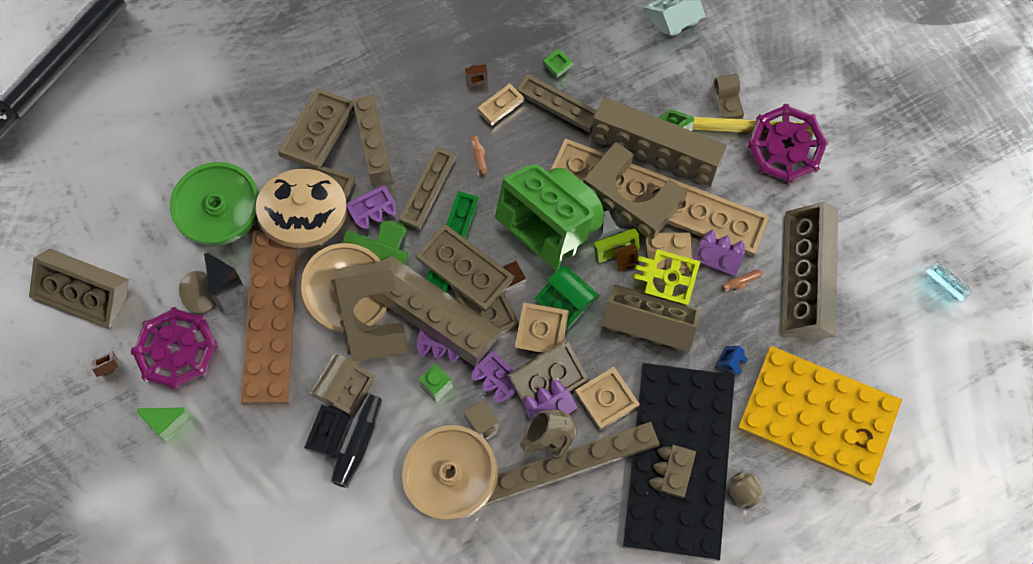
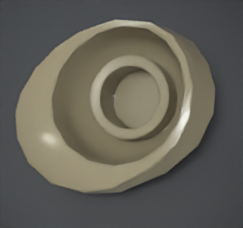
(195, 292)

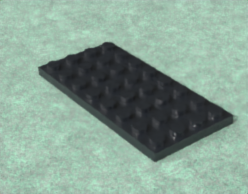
(694, 413)

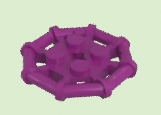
(799, 138)
(169, 336)

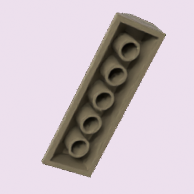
(810, 272)
(439, 314)

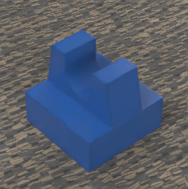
(730, 358)

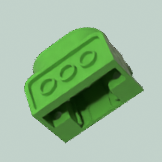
(549, 211)

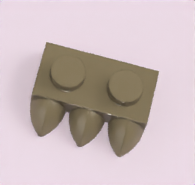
(675, 471)

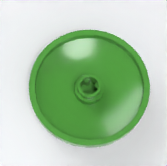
(214, 204)

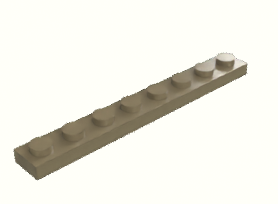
(574, 461)

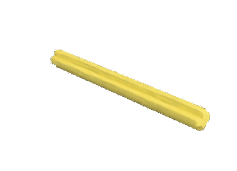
(733, 125)

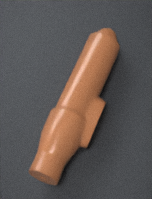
(479, 154)
(742, 281)

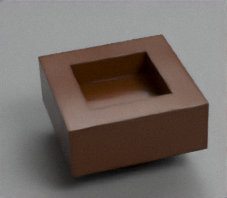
(476, 74)
(626, 257)
(515, 270)
(105, 364)

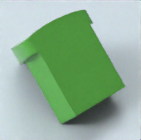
(391, 233)

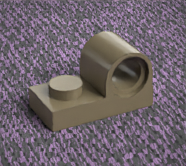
(727, 96)

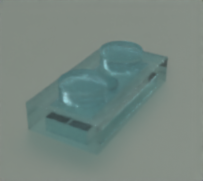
(956, 287)

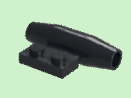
(345, 437)

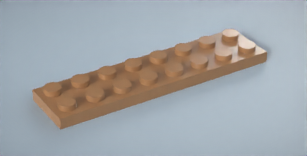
(269, 322)

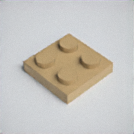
(673, 243)
(540, 327)
(607, 398)

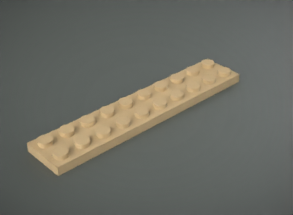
(696, 215)

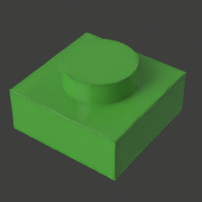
(557, 63)

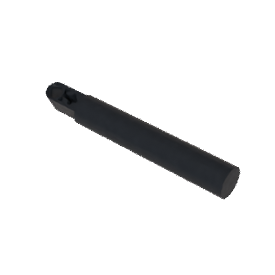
(57, 59)

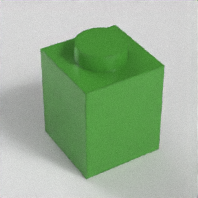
(435, 382)

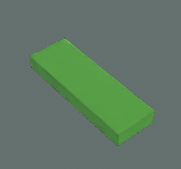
(379, 249)

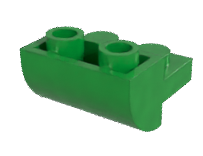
(567, 292)

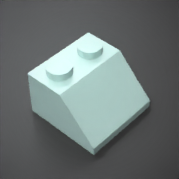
(674, 15)

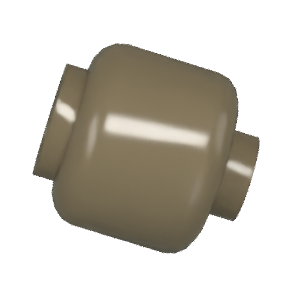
(745, 490)

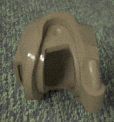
(557, 429)

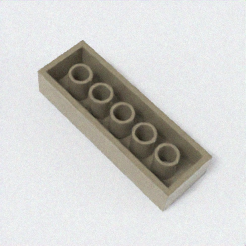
(658, 141)

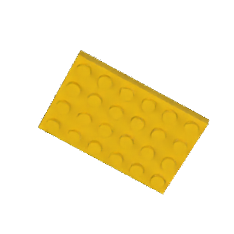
(818, 415)

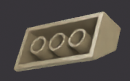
(77, 287)
(651, 318)

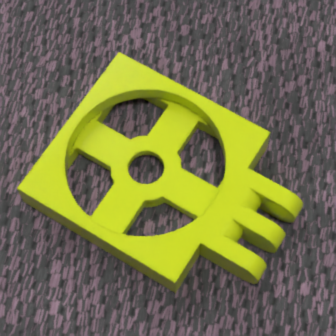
(651, 271)

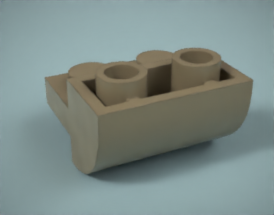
(342, 384)

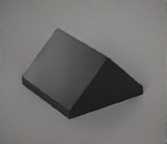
(222, 280)

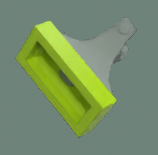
(613, 238)

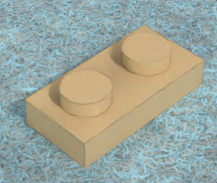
(500, 104)

